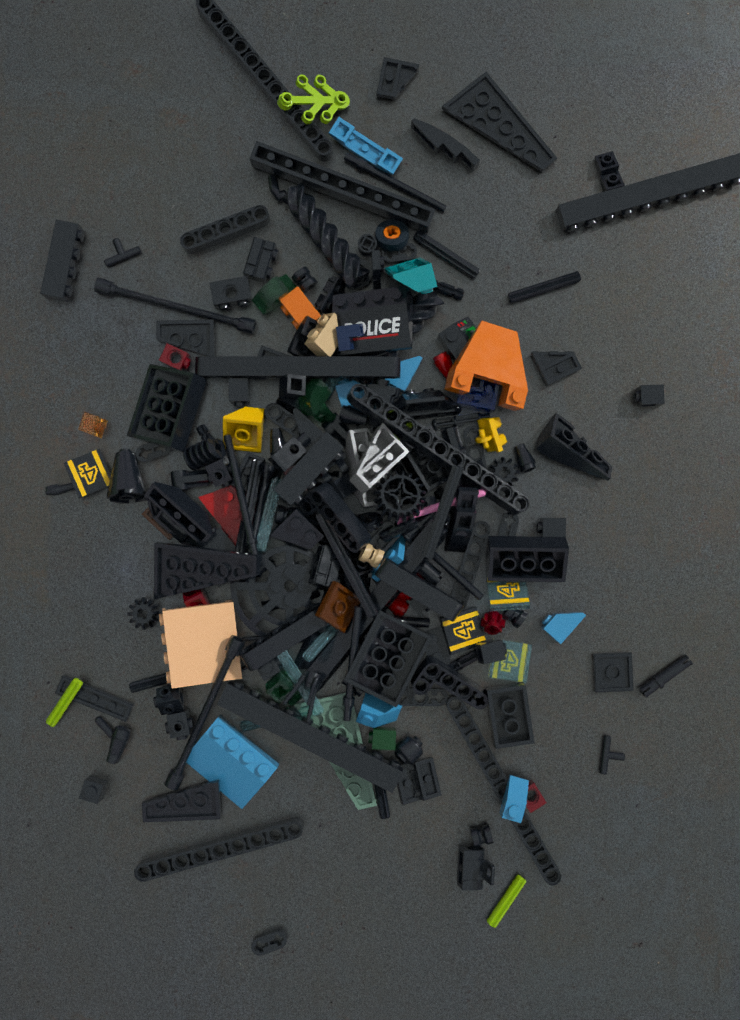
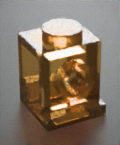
(93, 425)

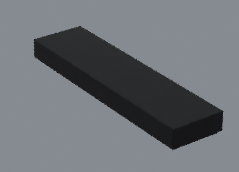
(98, 699)

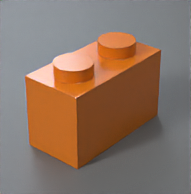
(298, 307)

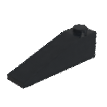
(566, 447)

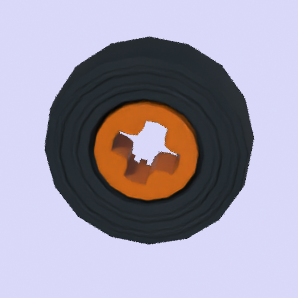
(393, 242)

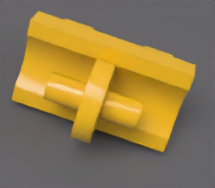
(489, 436)

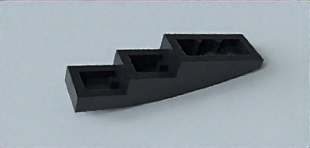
(439, 140)

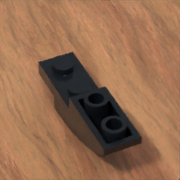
(463, 519)

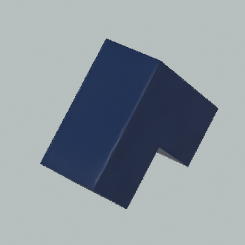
(345, 335)

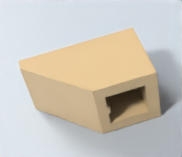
(323, 338)

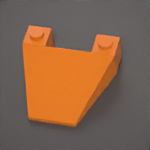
(493, 356)

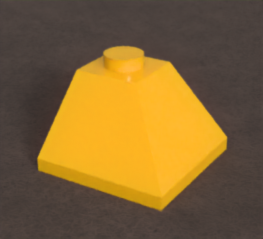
(245, 428)

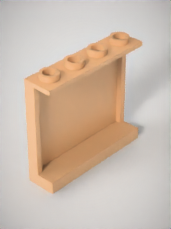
(198, 642)

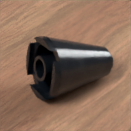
(125, 479)

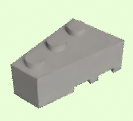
(378, 458)

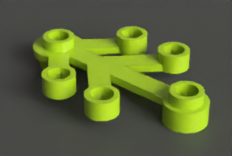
(315, 99)

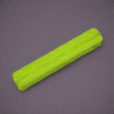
(64, 702)
(506, 901)

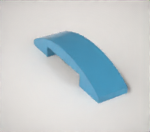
(364, 148)

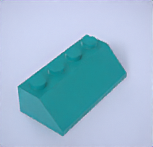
(415, 274)

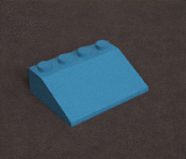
(233, 759)

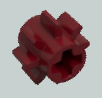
(493, 622)

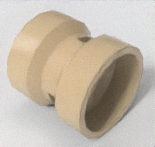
(371, 555)

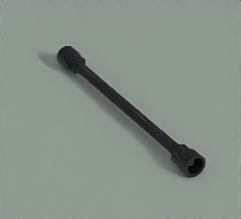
(107, 287)
(175, 775)

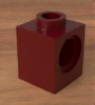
(169, 352)
(195, 598)
(537, 800)

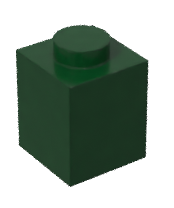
(383, 738)

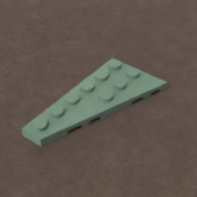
(359, 789)

